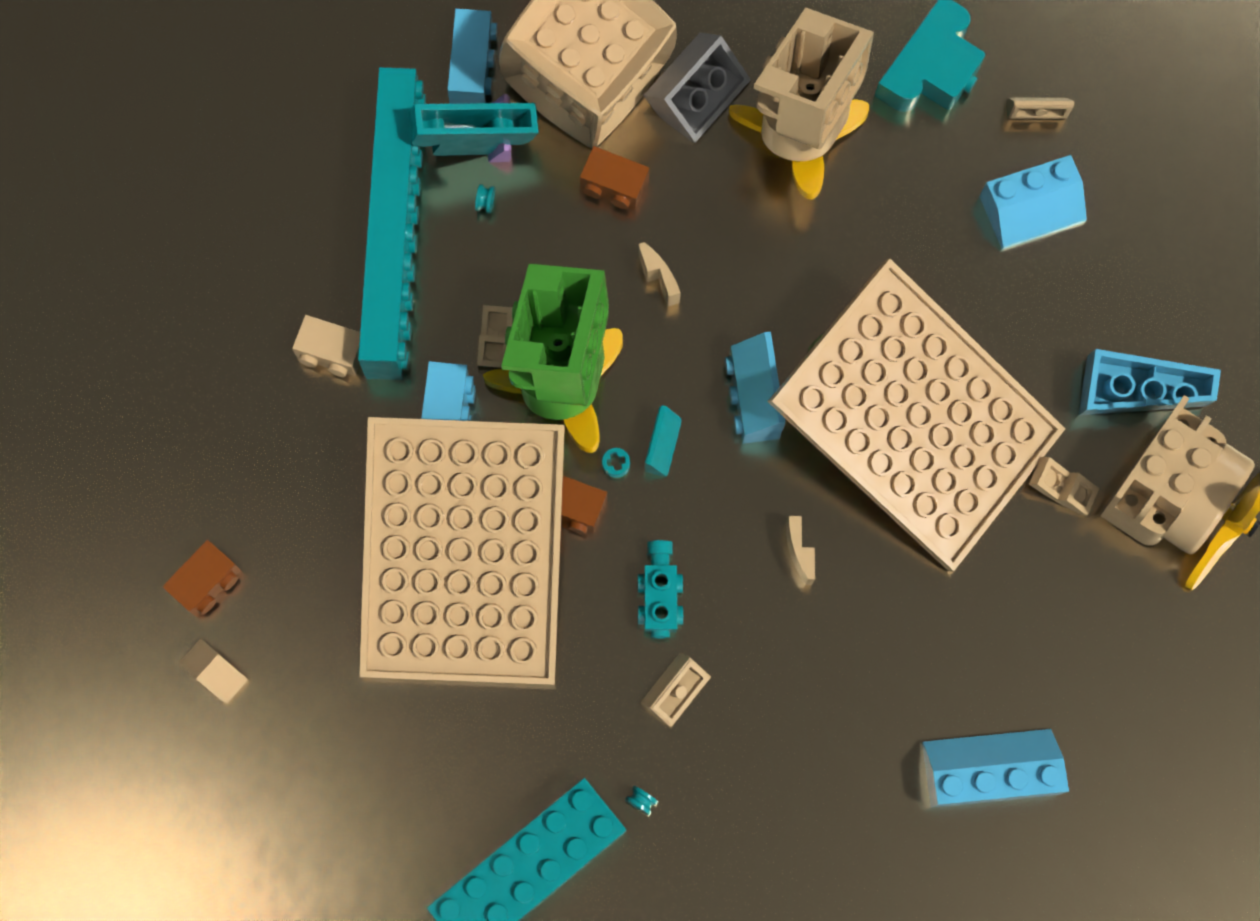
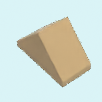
(213, 671)

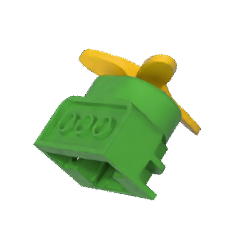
(560, 347)

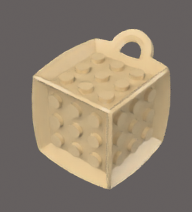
(586, 60)

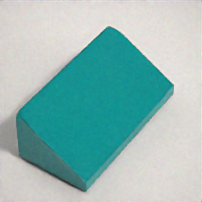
(662, 442)

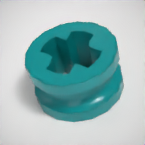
(485, 198)
(621, 454)
(641, 800)

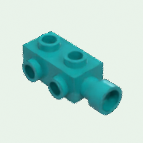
(660, 596)

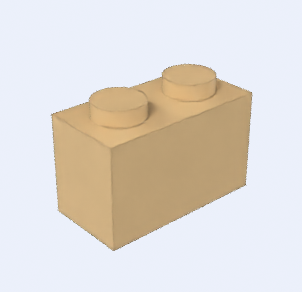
(328, 346)

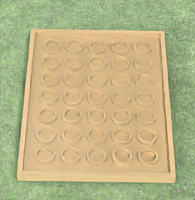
(917, 415)
(461, 550)

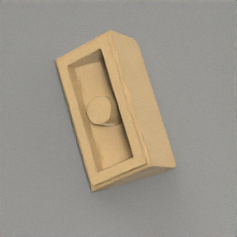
(1039, 108)
(675, 689)

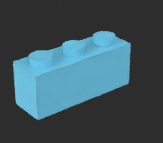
(471, 56)

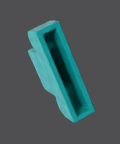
(933, 61)
(472, 126)

